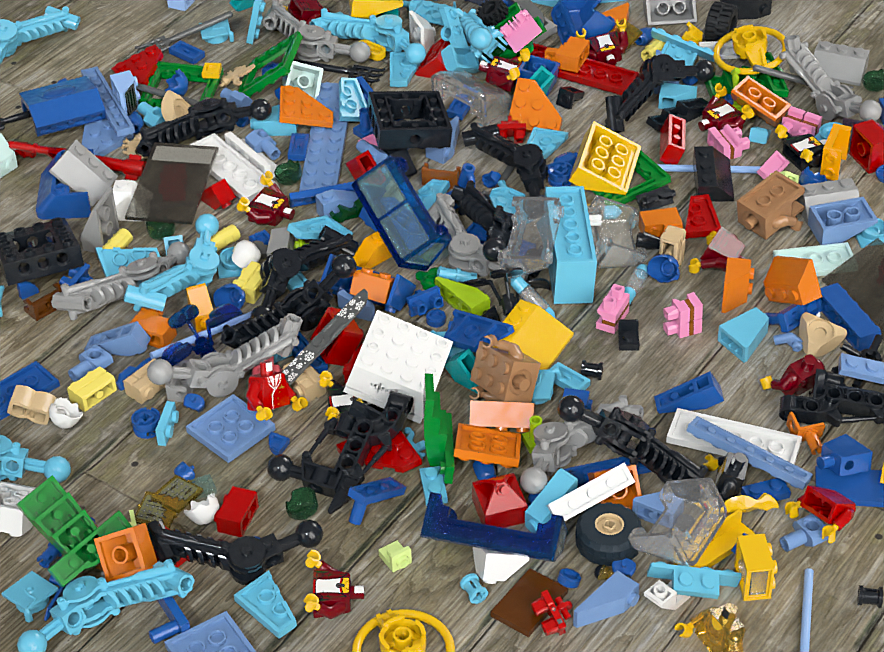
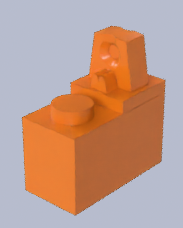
(570, 54)
(657, 220)
(155, 327)

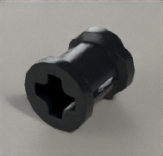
(592, 370)
(870, 596)

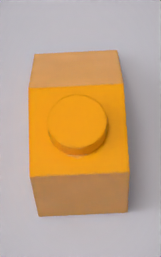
(372, 251)
(199, 296)

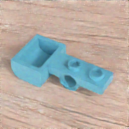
(457, 54)

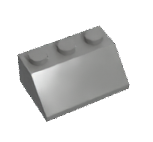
(669, 12)
(842, 62)
(83, 172)
(827, 192)

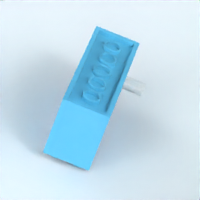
(574, 251)

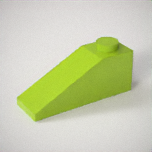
(463, 296)

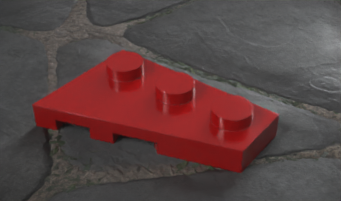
(701, 217)

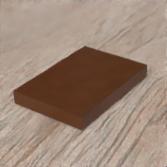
(516, 608)

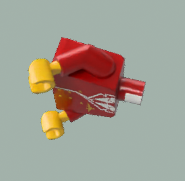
(271, 391)
(827, 506)

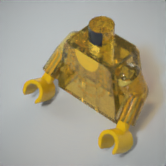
(716, 628)

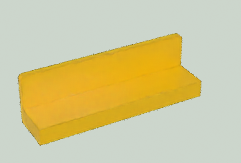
(723, 541)

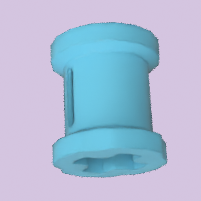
(474, 588)

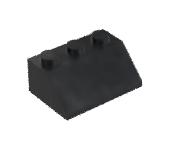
(712, 174)

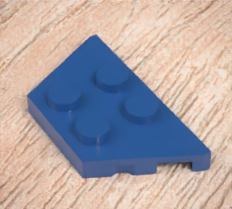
(469, 329)

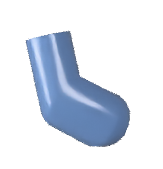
(789, 338)

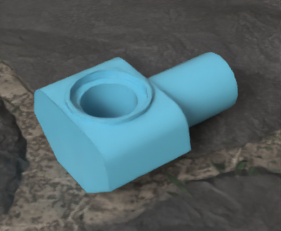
(152, 115)

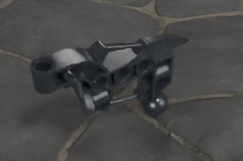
(831, 399)
(361, 418)

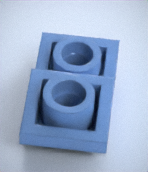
(367, 312)

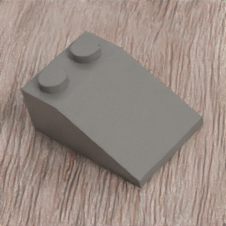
(101, 223)

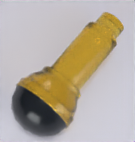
(602, 572)

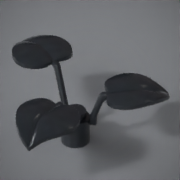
(508, 301)

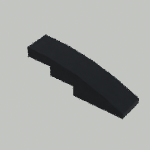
(685, 109)

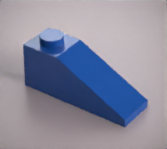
(692, 395)

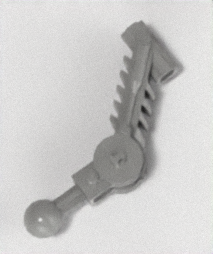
(314, 37)
(831, 97)
(464, 247)
(99, 292)
(221, 371)
(559, 443)

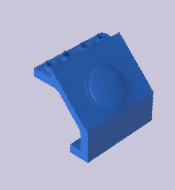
(63, 105)

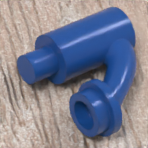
(466, 175)

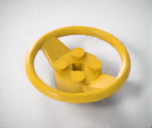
(750, 44)
(401, 633)

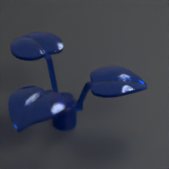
(178, 351)

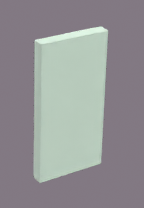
(824, 257)

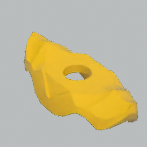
(749, 504)

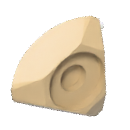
(173, 106)
(819, 335)

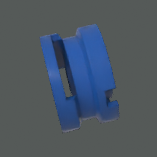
(559, 173)
(145, 422)

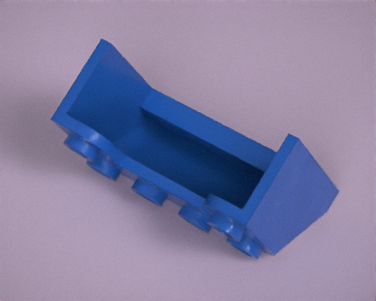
(579, 14)

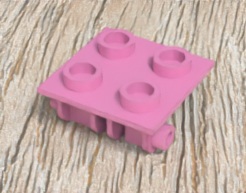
(520, 31)

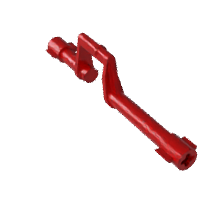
(131, 167)

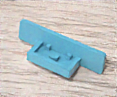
(681, 49)
(694, 581)

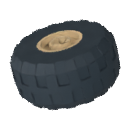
(604, 533)

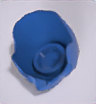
(178, 83)
(809, 177)
(663, 268)
(230, 294)

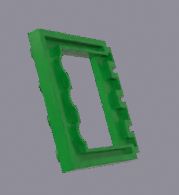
(287, 46)
(167, 70)
(650, 171)

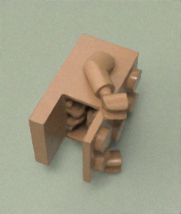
(771, 205)
(503, 372)

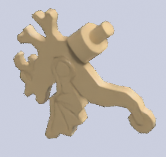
(235, 75)
(131, 145)

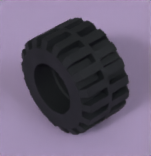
(720, 20)

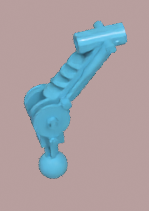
(383, 30)
(17, 33)
(479, 36)
(198, 269)
(9, 451)
(91, 601)

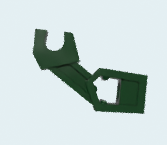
(347, 213)

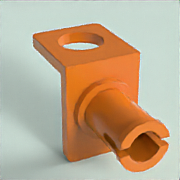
(809, 433)

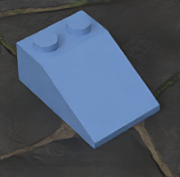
(840, 220)

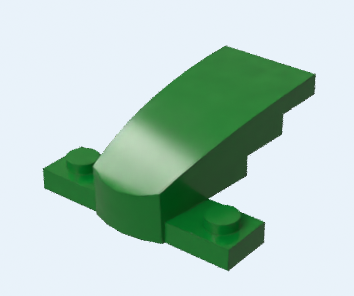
(509, 53)
(772, 83)
(437, 431)
(67, 528)

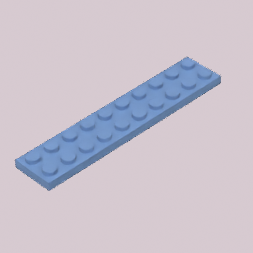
(325, 145)

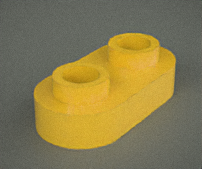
(377, 51)

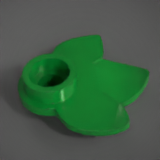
(427, 279)

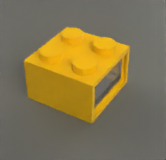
(756, 566)

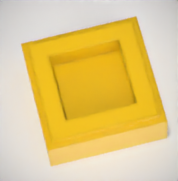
(211, 70)

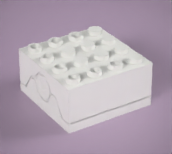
(396, 360)

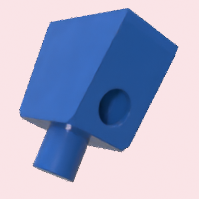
(845, 456)

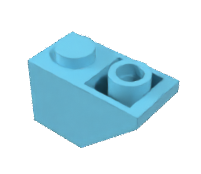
(671, 93)

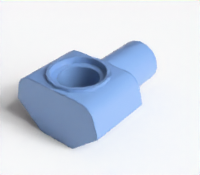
(238, 97)
(262, 142)
(377, 154)
(89, 361)
(807, 532)

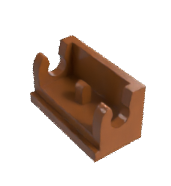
(429, 174)

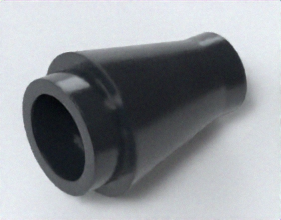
(647, 240)

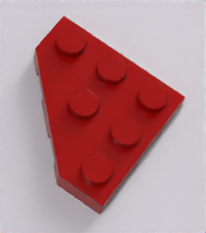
(141, 64)
(400, 458)

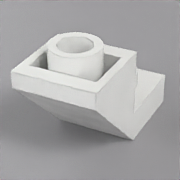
(665, 596)

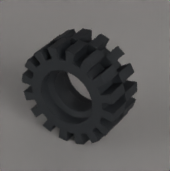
(492, 12)

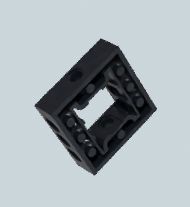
(430, 132)
(60, 243)

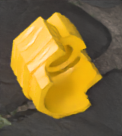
(693, 34)

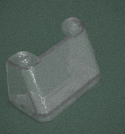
(483, 98)
(532, 234)
(614, 237)
(687, 523)

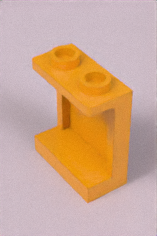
(835, 150)

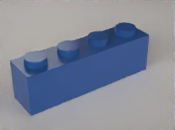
(847, 314)

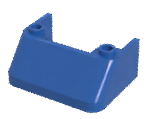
(56, 200)
(397, 299)

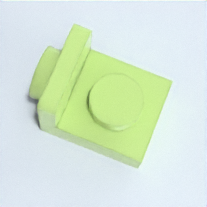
(396, 556)

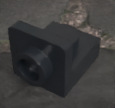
(567, 96)
(628, 335)

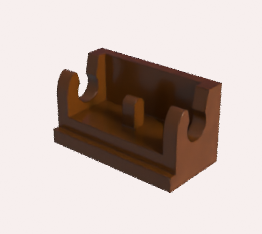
(42, 306)

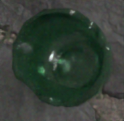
(874, 80)
(288, 173)
(159, 230)
(302, 504)

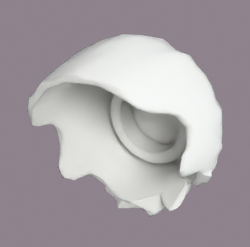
(244, 253)
(64, 413)
(203, 511)

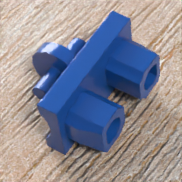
(78, 275)
(424, 301)

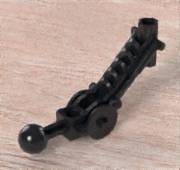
(651, 75)
(190, 126)
(526, 158)
(491, 219)
(287, 263)
(299, 301)
(649, 452)
(243, 558)

